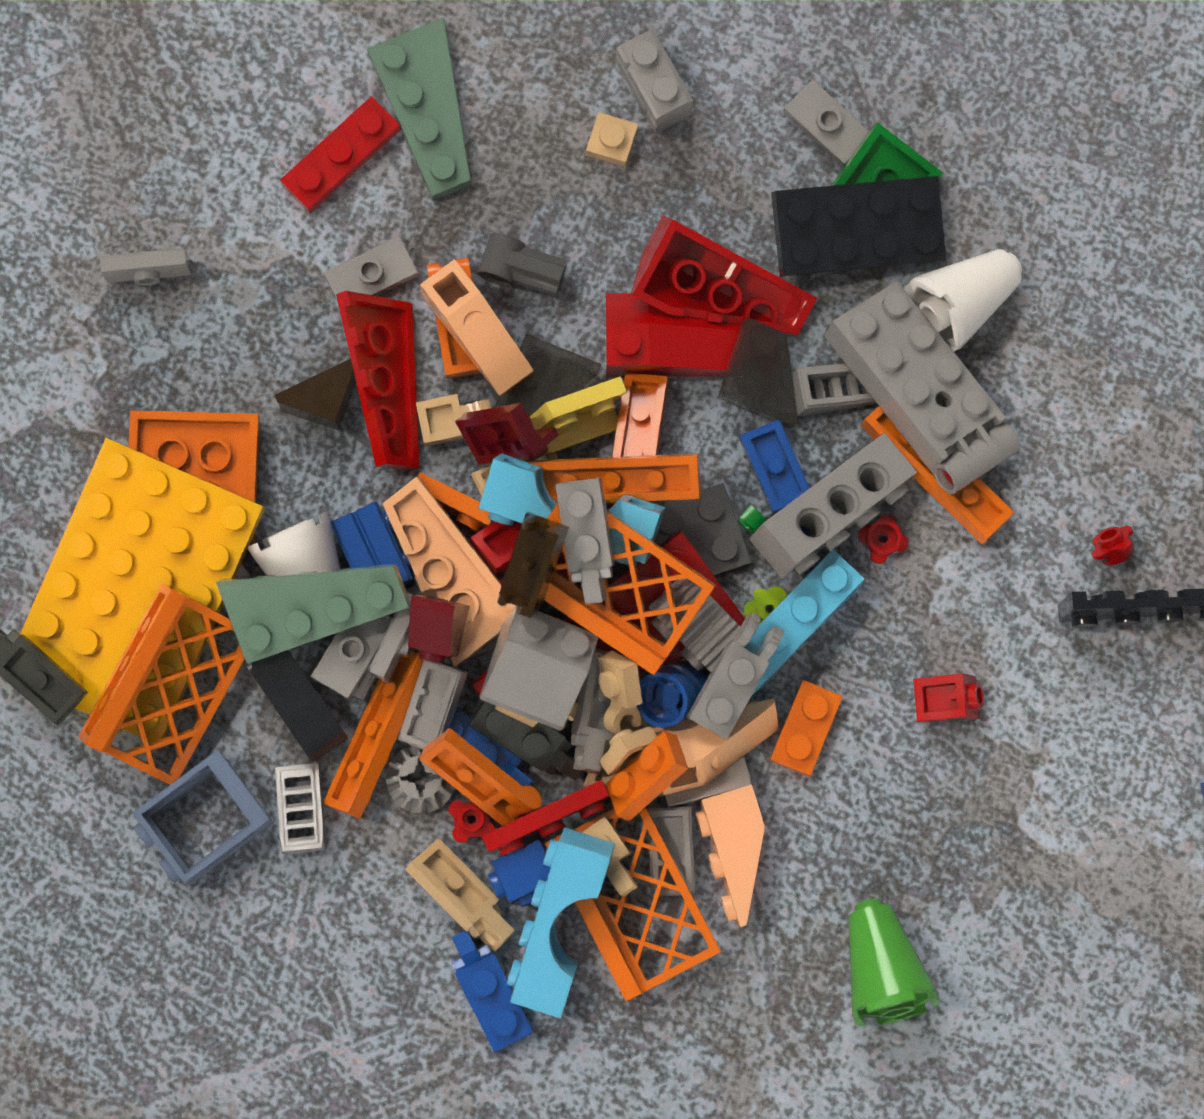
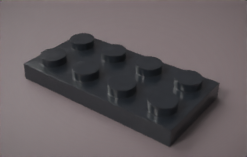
(858, 226)

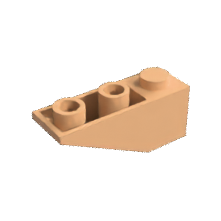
(475, 327)
(710, 753)
(737, 837)

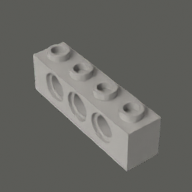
(877, 464)

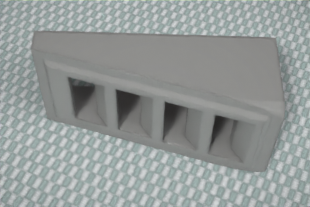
(820, 404)
(308, 843)

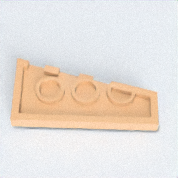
(447, 564)

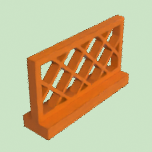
(617, 628)
(131, 676)
(608, 934)

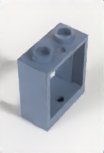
(152, 834)

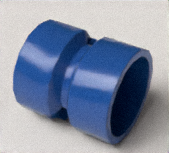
(670, 693)

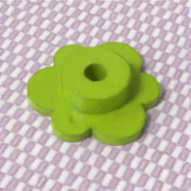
(763, 599)

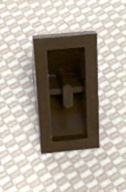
(321, 397)

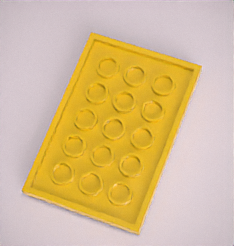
(126, 537)

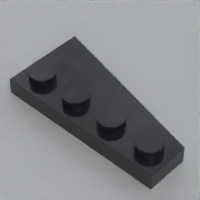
(1124, 611)

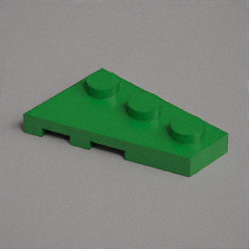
(884, 158)

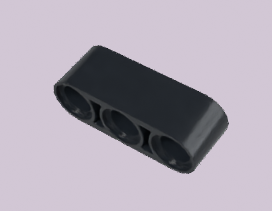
(298, 704)

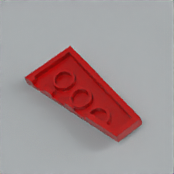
(384, 368)

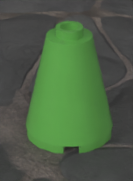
(885, 968)

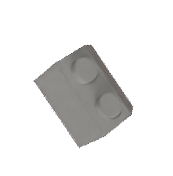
(538, 667)

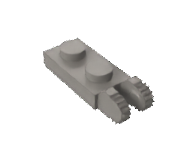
(734, 679)

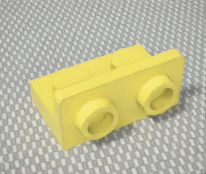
(580, 415)

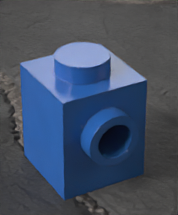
(519, 873)

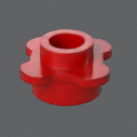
(895, 540)
(1113, 545)
(464, 830)

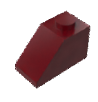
(436, 627)

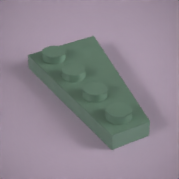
(423, 96)
(295, 609)

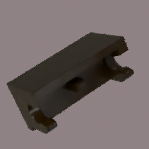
(532, 564)

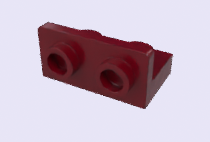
(504, 431)

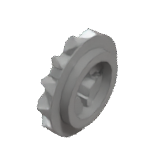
(406, 793)

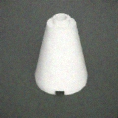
(965, 294)
(299, 549)

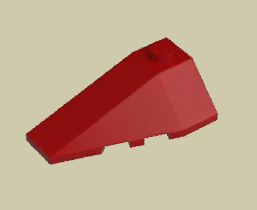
(708, 282)
(662, 344)

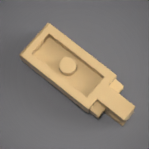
(461, 894)

